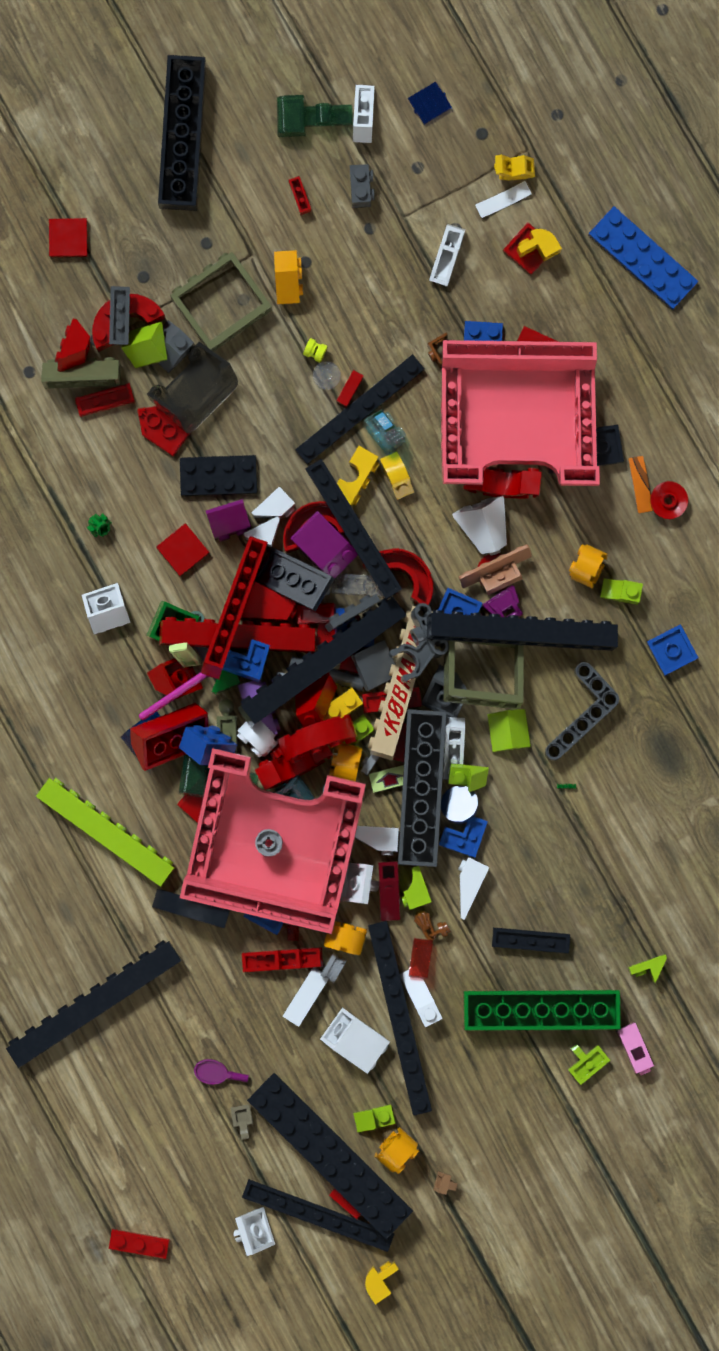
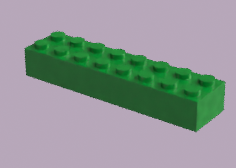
(541, 1010)

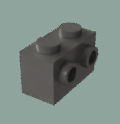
(360, 185)

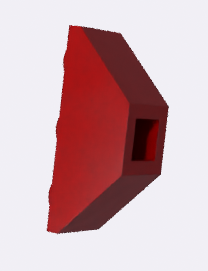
(73, 347)

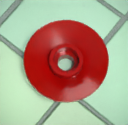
(675, 493)

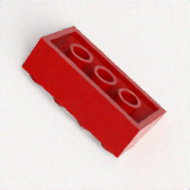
(160, 738)

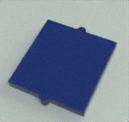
(429, 103)

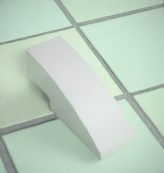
(447, 255)
(305, 997)

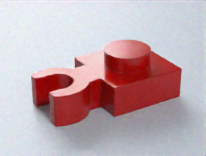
(276, 752)

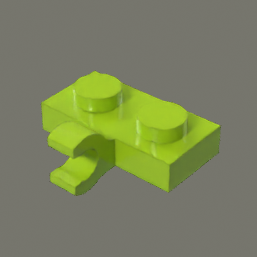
(588, 1063)

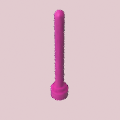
(173, 695)

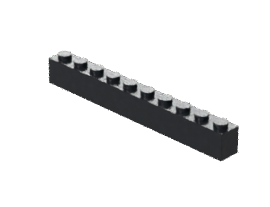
(522, 631)
(322, 661)
(94, 1004)
(399, 1018)

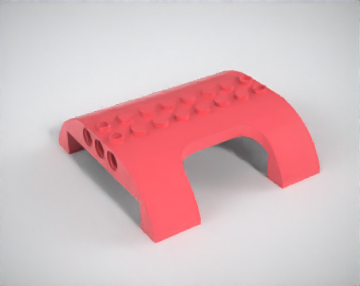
(519, 408)
(298, 883)

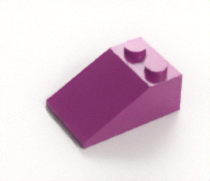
(228, 520)
(324, 545)

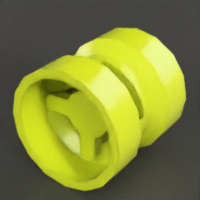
(311, 348)

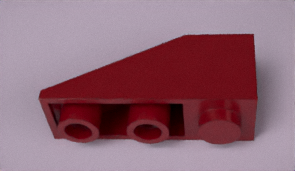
(389, 891)

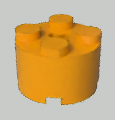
(588, 566)
(346, 761)
(346, 938)
(397, 1150)

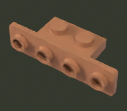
(498, 572)

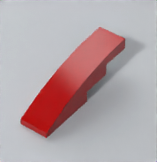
(282, 959)

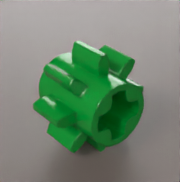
(99, 525)

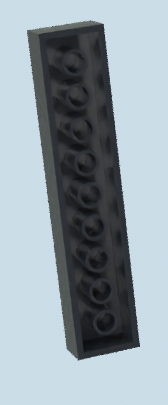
(330, 1155)

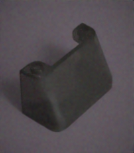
(196, 389)

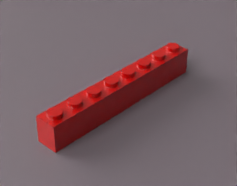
(234, 607)
(200, 634)

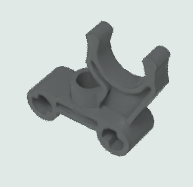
(425, 648)

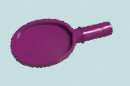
(215, 1072)

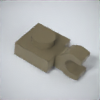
(242, 1117)

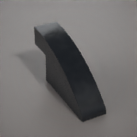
(202, 912)

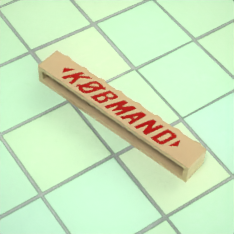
(397, 699)

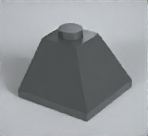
(177, 346)
(435, 694)

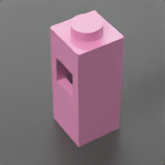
(635, 1048)

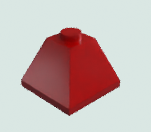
(170, 676)

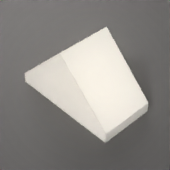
(265, 531)

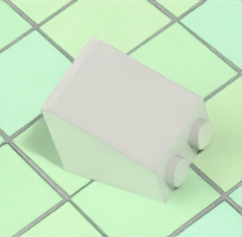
(355, 1040)

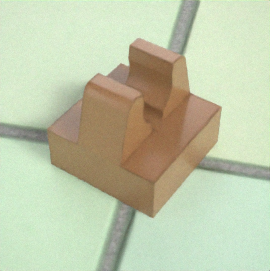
(443, 1183)

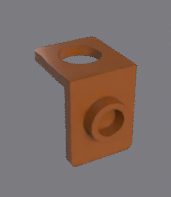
(432, 353)

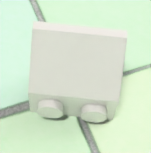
(105, 608)

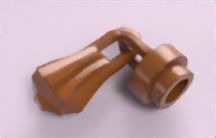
(423, 920)

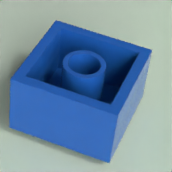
(200, 740)

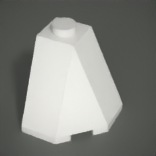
(484, 524)

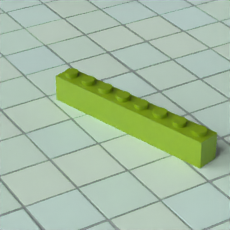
(105, 832)

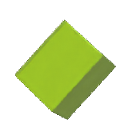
(146, 345)
(508, 730)

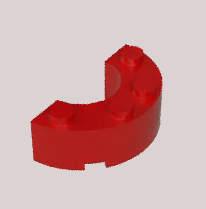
(139, 307)
(509, 485)
(301, 516)
(414, 568)
(316, 736)
(279, 771)

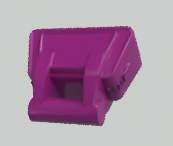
(503, 602)

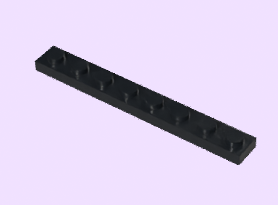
(359, 409)
(353, 529)
(316, 1214)

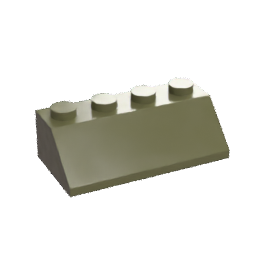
(89, 374)

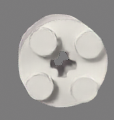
(259, 737)

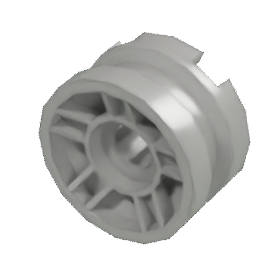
(267, 834)
(333, 967)

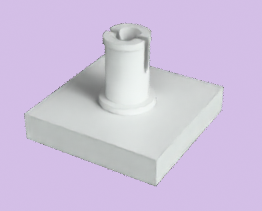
(358, 883)
(254, 1231)

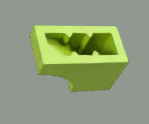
(621, 591)
(417, 894)

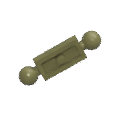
(227, 723)

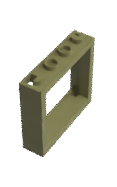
(240, 325)
(479, 697)

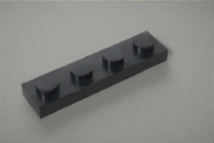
(530, 940)

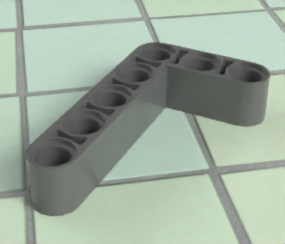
(586, 715)

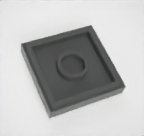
(373, 665)

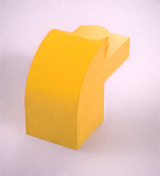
(514, 168)
(541, 240)
(397, 475)
(375, 1283)

